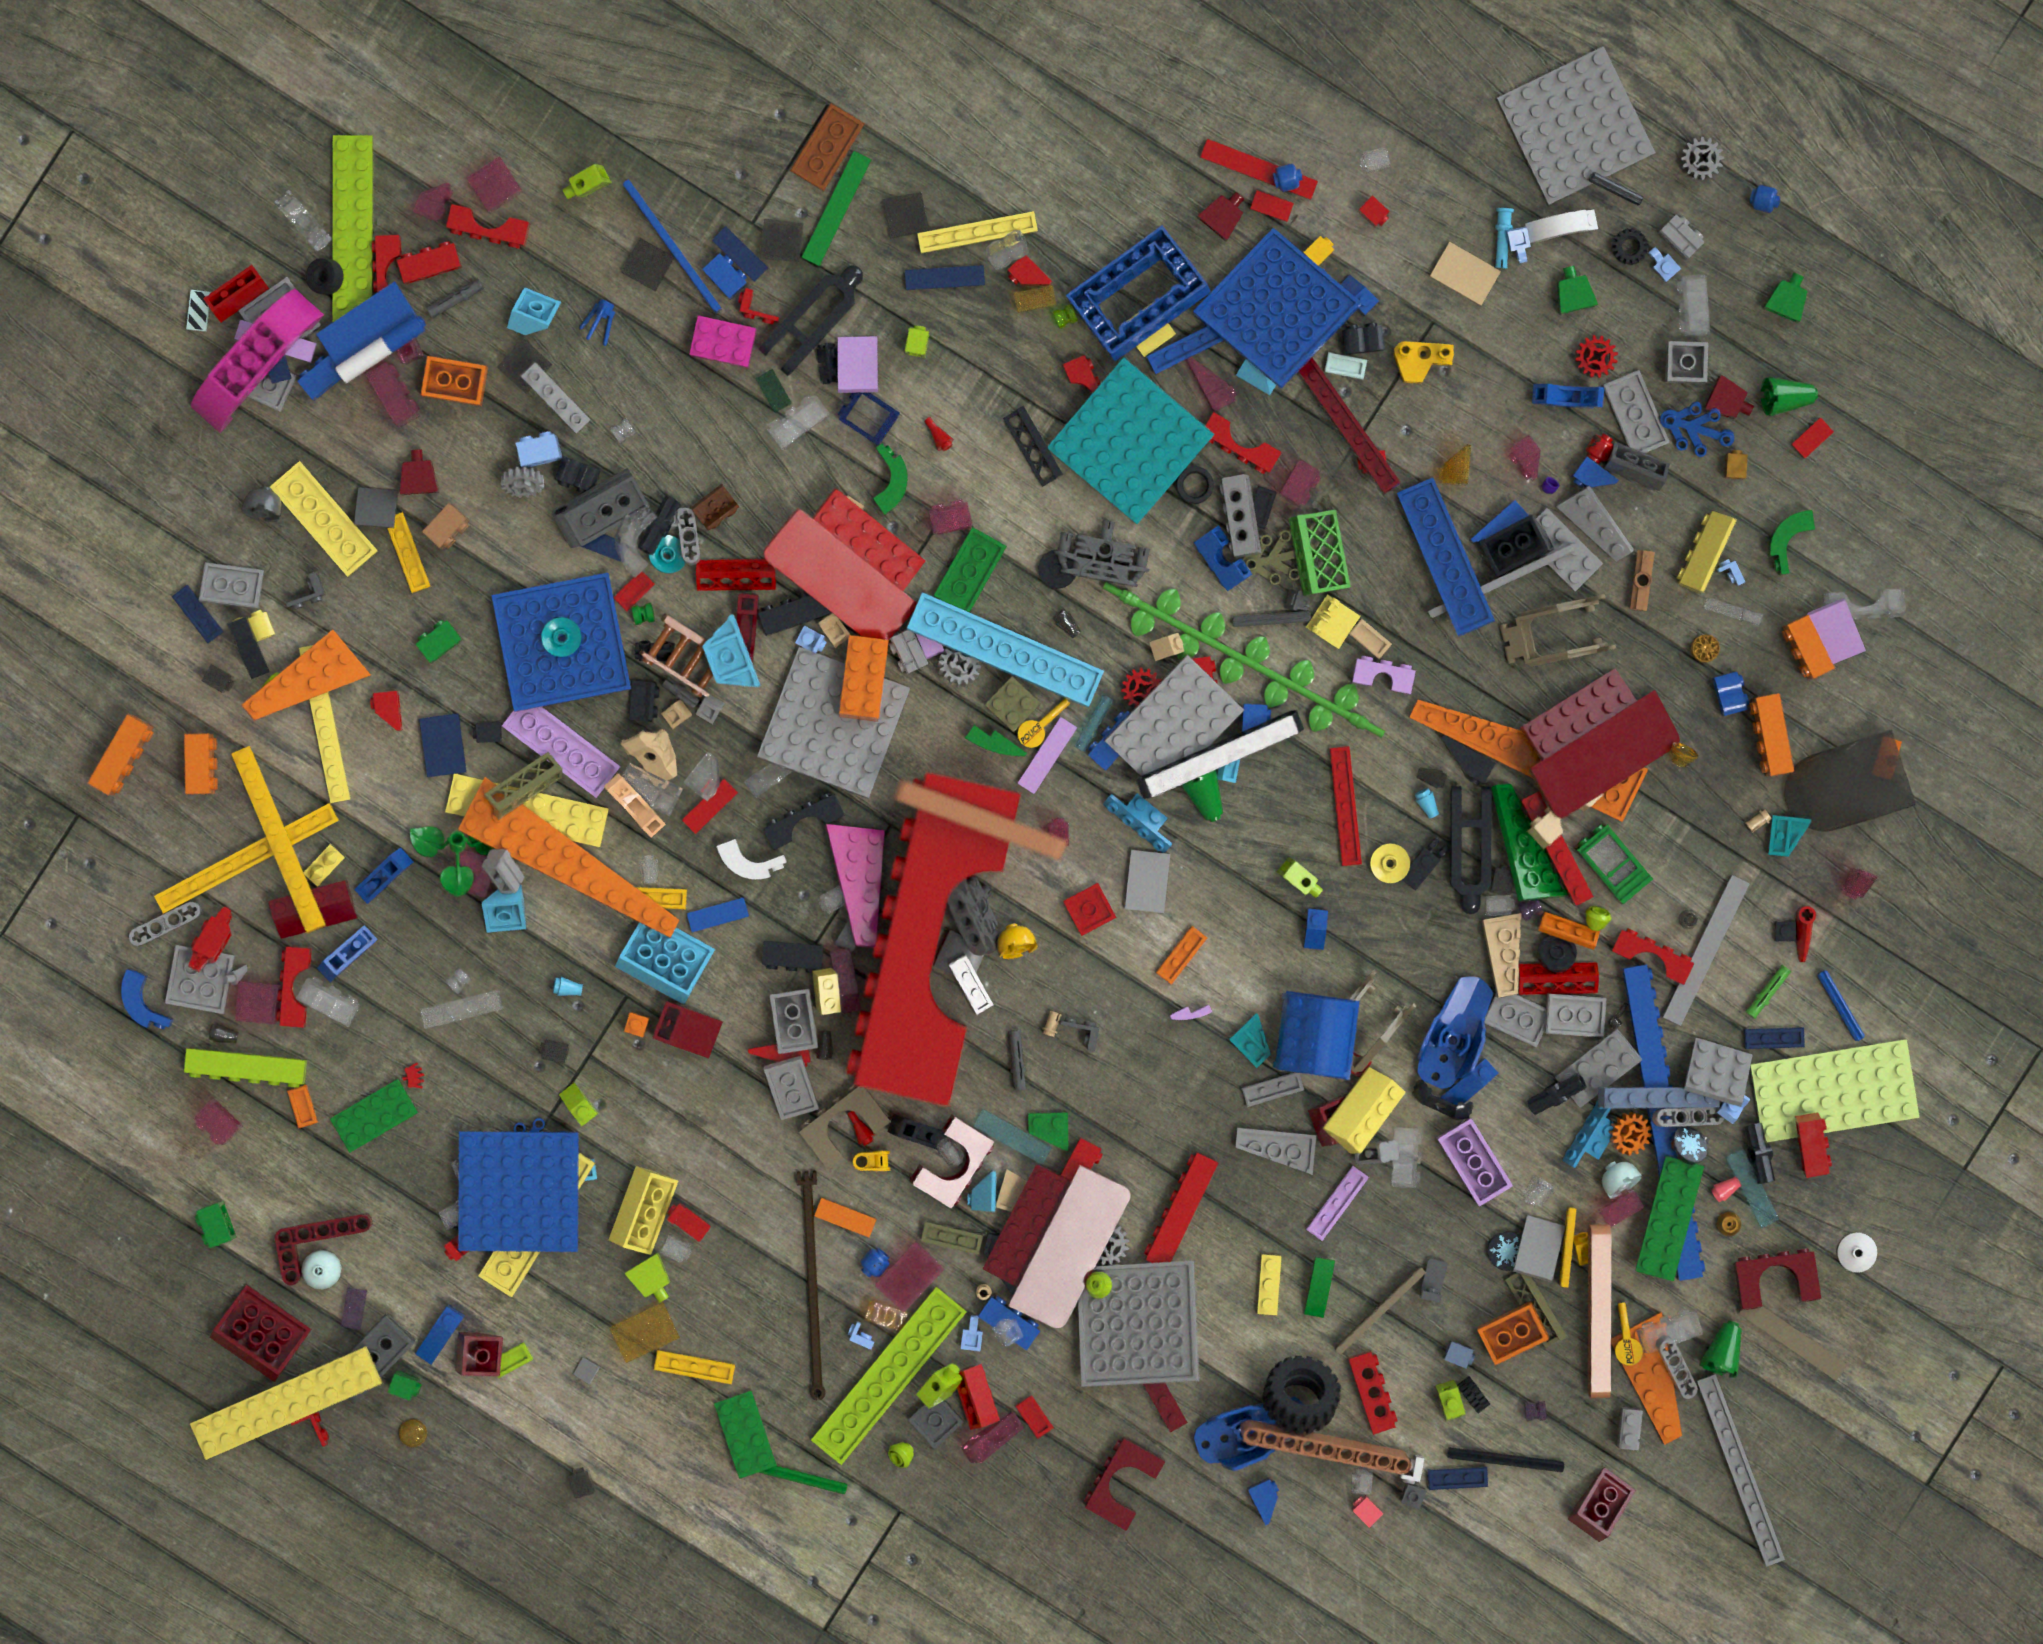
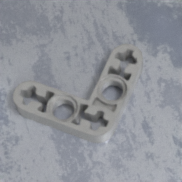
(678, 523)

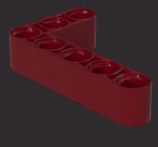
(314, 1235)

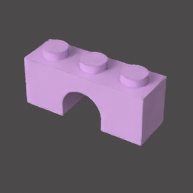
(1401, 677)

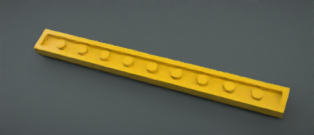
(278, 839)
(242, 860)

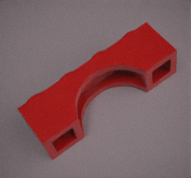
(512, 232)
(387, 250)
(1080, 373)
(1261, 457)
(1676, 966)
(292, 1012)

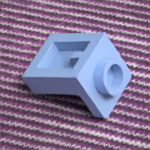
(1734, 572)
(811, 640)
(1732, 1112)
(862, 1339)

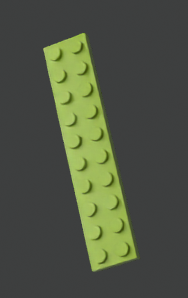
(353, 220)
(888, 1375)

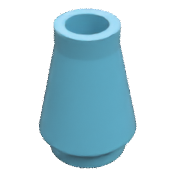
(1426, 801)
(566, 987)

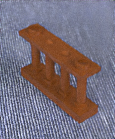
(686, 637)

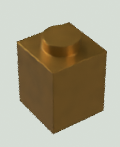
(1735, 465)

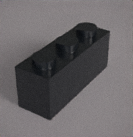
(792, 956)

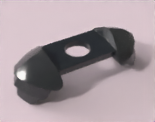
(1423, 1095)

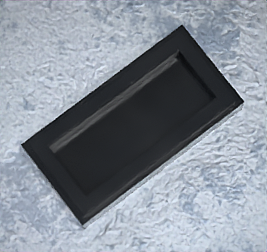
(1263, 504)

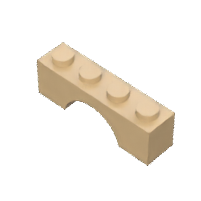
(1549, 827)

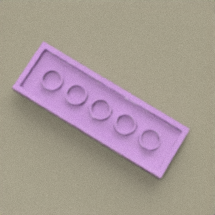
(573, 753)

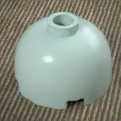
(1619, 1177)
(330, 1270)

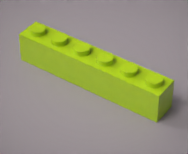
(245, 1066)

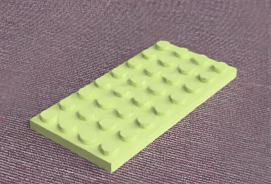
(1844, 1086)

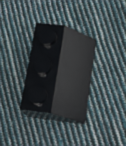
(1516, 545)

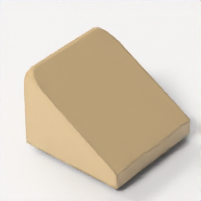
(676, 714)

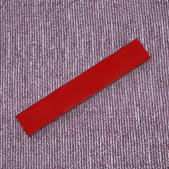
(1251, 166)
(1345, 806)

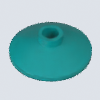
(671, 546)
(554, 629)

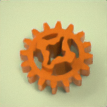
(1623, 1133)

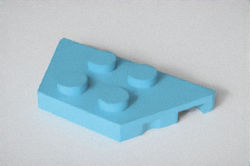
(730, 657)

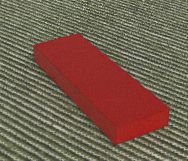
(706, 810)

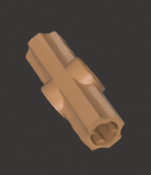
(1643, 567)

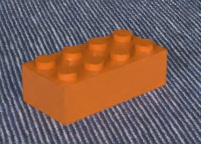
(863, 678)
(1772, 735)
(121, 754)

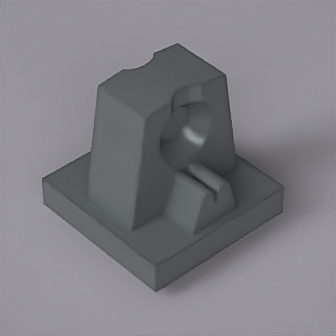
(1296, 600)

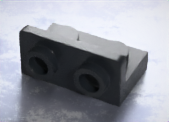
(643, 701)

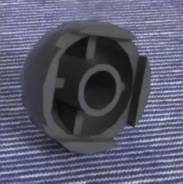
(263, 504)

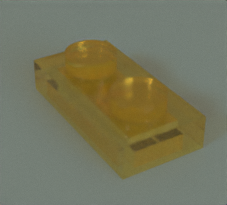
(1035, 299)

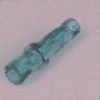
(1091, 728)

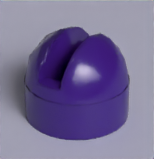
(1550, 485)

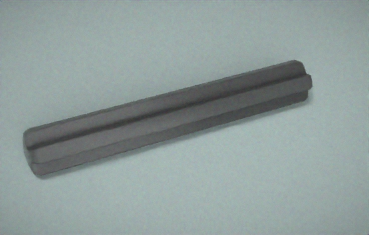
(1268, 619)

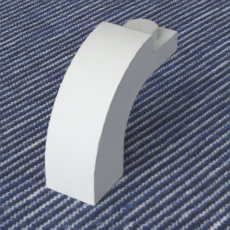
(1561, 225)
(740, 865)

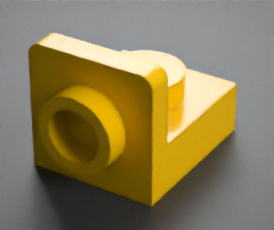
(1581, 1246)

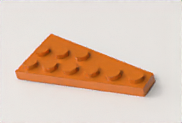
(316, 672)
(1654, 1387)

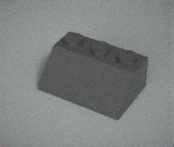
(1637, 467)

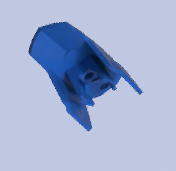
(1456, 1033)
(1233, 1452)

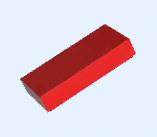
(1271, 206)
(1812, 438)
(634, 591)
(1034, 1416)

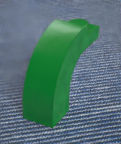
(894, 493)
(1785, 530)

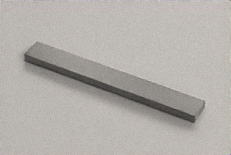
(1514, 575)
(1706, 949)

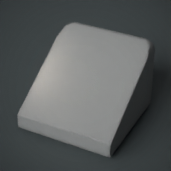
(710, 708)
(586, 1370)

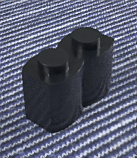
(1363, 340)
(577, 475)

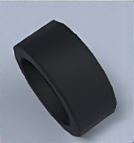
(1195, 470)

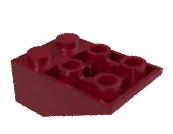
(687, 1029)

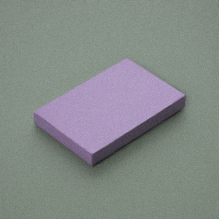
(857, 364)
(1837, 630)

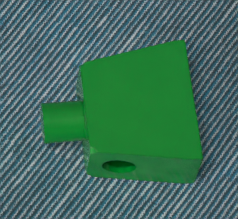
(1574, 292)
(1788, 299)

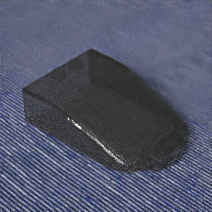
(1849, 784)

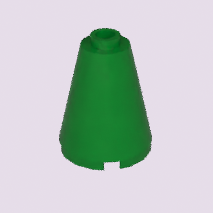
(1785, 395)
(1205, 795)
(1724, 1351)

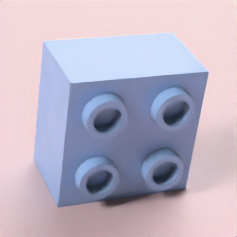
(539, 450)

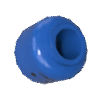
(1287, 177)
(1764, 198)
(874, 1262)

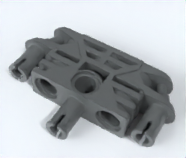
(1097, 569)
(974, 915)

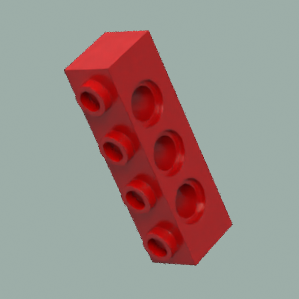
(1358, 1364)

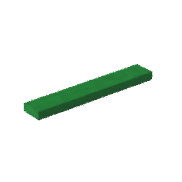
(836, 208)

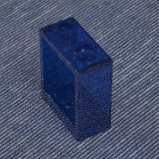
(885, 428)

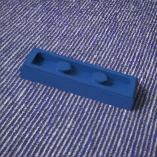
(717, 914)

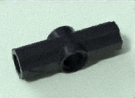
(660, 526)
(1556, 1093)
(1759, 1153)

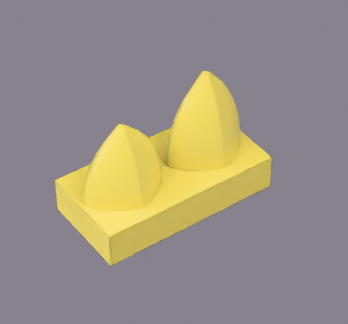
(324, 865)

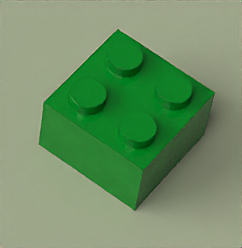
(215, 1224)

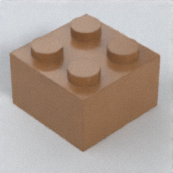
(446, 527)

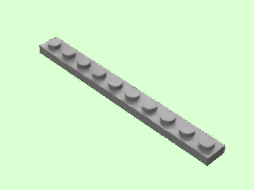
(1740, 1470)

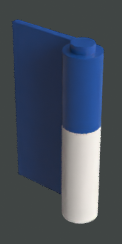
(371, 332)

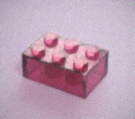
(393, 394)
(909, 1276)

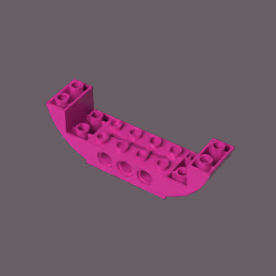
(254, 358)

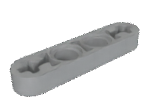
(163, 920)
(1688, 1114)
(1677, 1366)

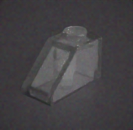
(705, 777)

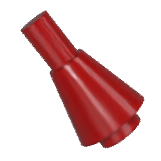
(940, 437)
(863, 1133)

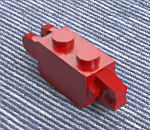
(212, 940)

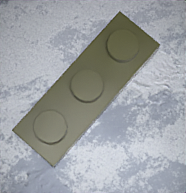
(952, 1238)

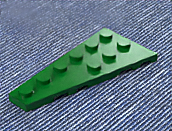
(1527, 859)

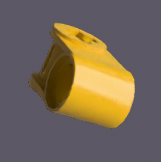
(873, 1160)

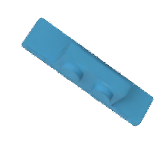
(1142, 818)
(1592, 1137)

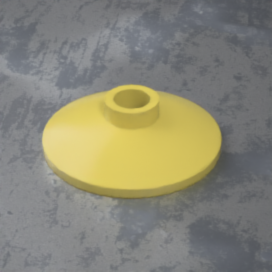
(1397, 855)

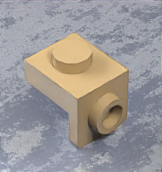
(834, 629)

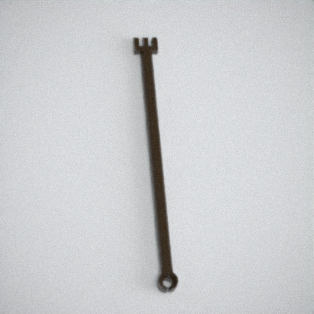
(812, 1281)

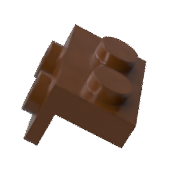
(715, 507)

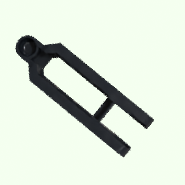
(846, 282)
(1470, 894)

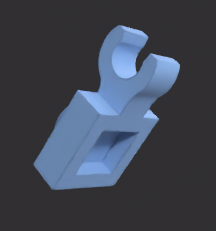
(1518, 241)
(1665, 266)
(972, 1337)

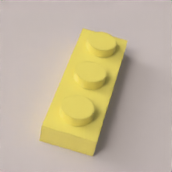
(1269, 1284)

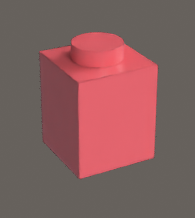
(1366, 1510)

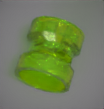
(1065, 316)

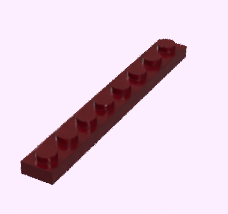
(1348, 426)

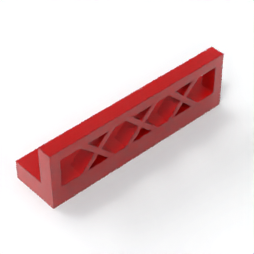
(735, 570)
(1577, 974)

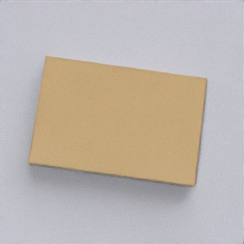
(1465, 273)

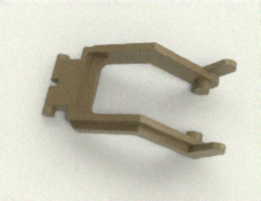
(1522, 641)
(1360, 1063)

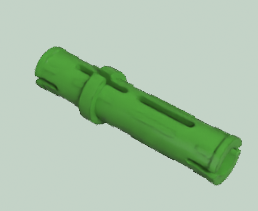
(1753, 1010)

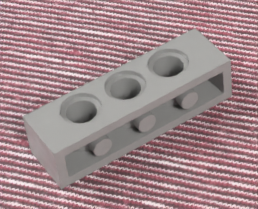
(555, 397)
(1251, 544)

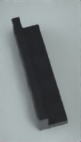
(1042, 447)

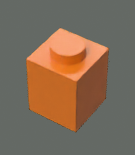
(636, 1024)

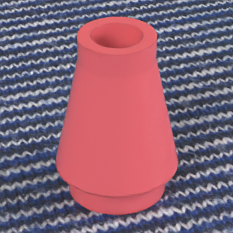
(1725, 1189)

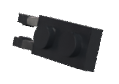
(1424, 865)

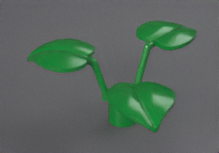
(453, 879)

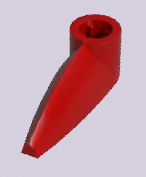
(1804, 931)

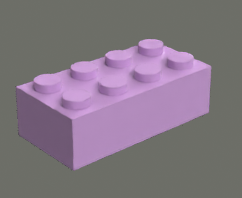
(1474, 1161)

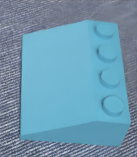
(665, 962)

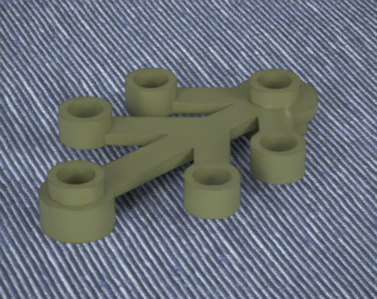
(1274, 559)

